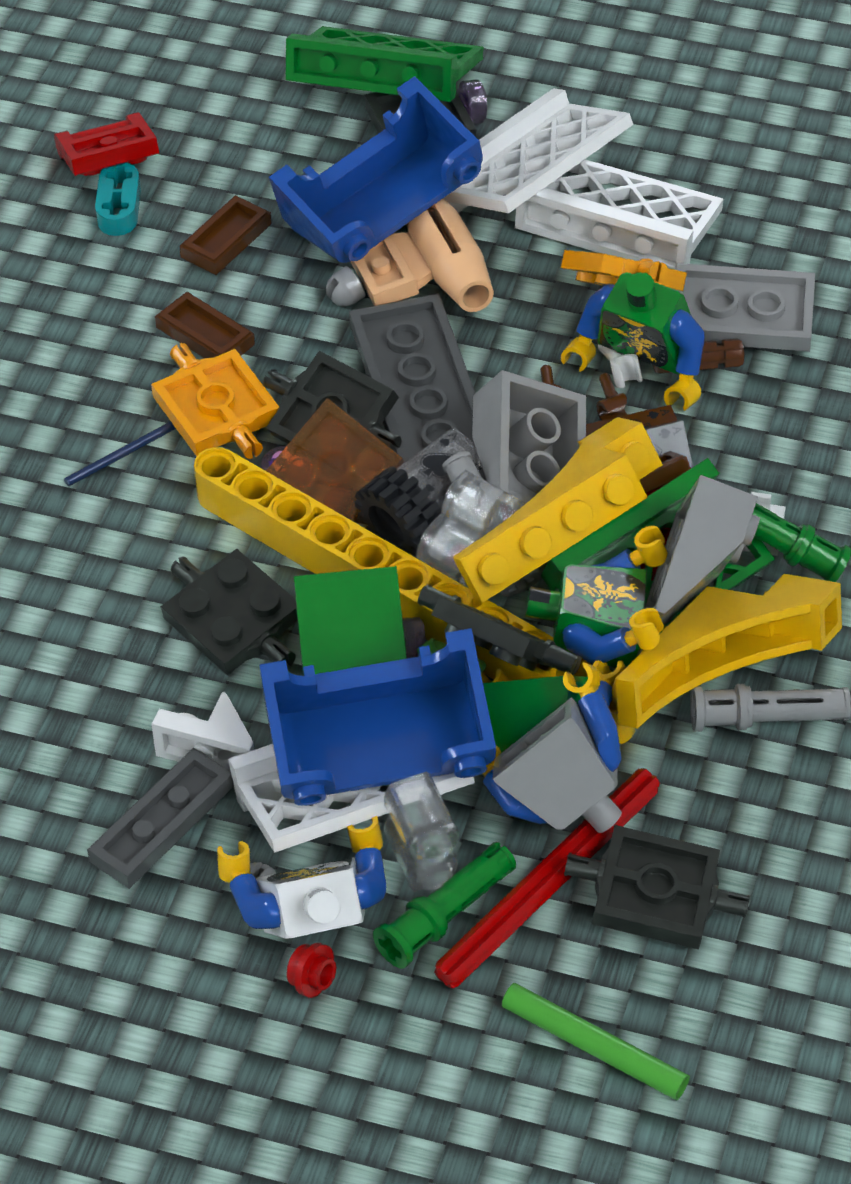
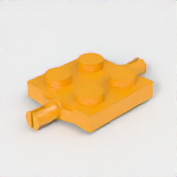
(606, 269)
(215, 401)

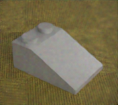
(525, 432)
(704, 537)

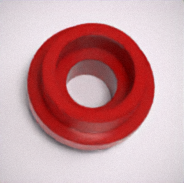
(311, 969)

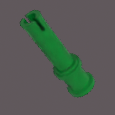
(801, 545)
(429, 916)

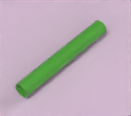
(595, 1041)

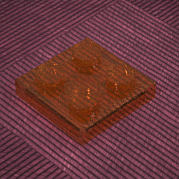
(333, 459)

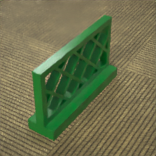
(378, 61)
(657, 511)

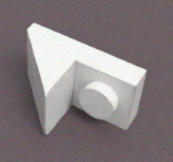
(217, 738)

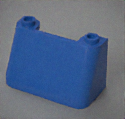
(383, 181)
(379, 721)

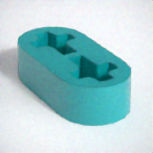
(110, 198)

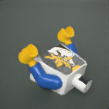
(312, 896)

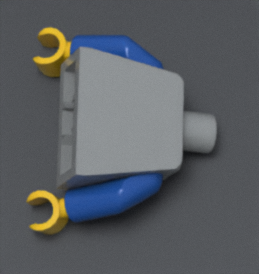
(562, 763)

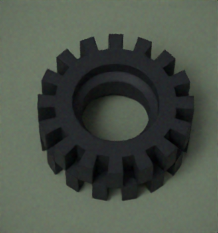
(396, 508)

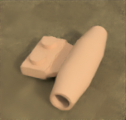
(433, 248)

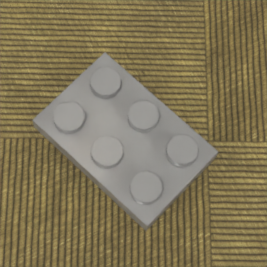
(751, 305)

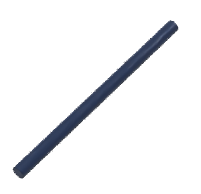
(118, 454)

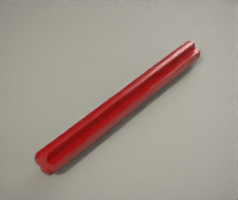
(539, 885)

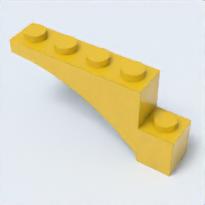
(581, 498)
(725, 633)

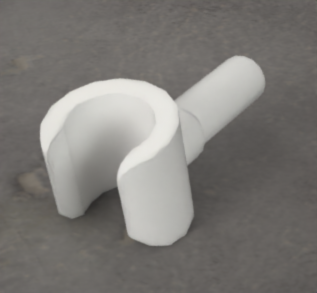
(623, 367)

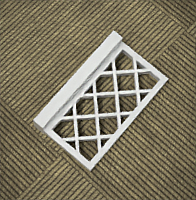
(536, 150)
(622, 231)
(259, 789)

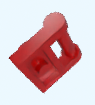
(107, 145)

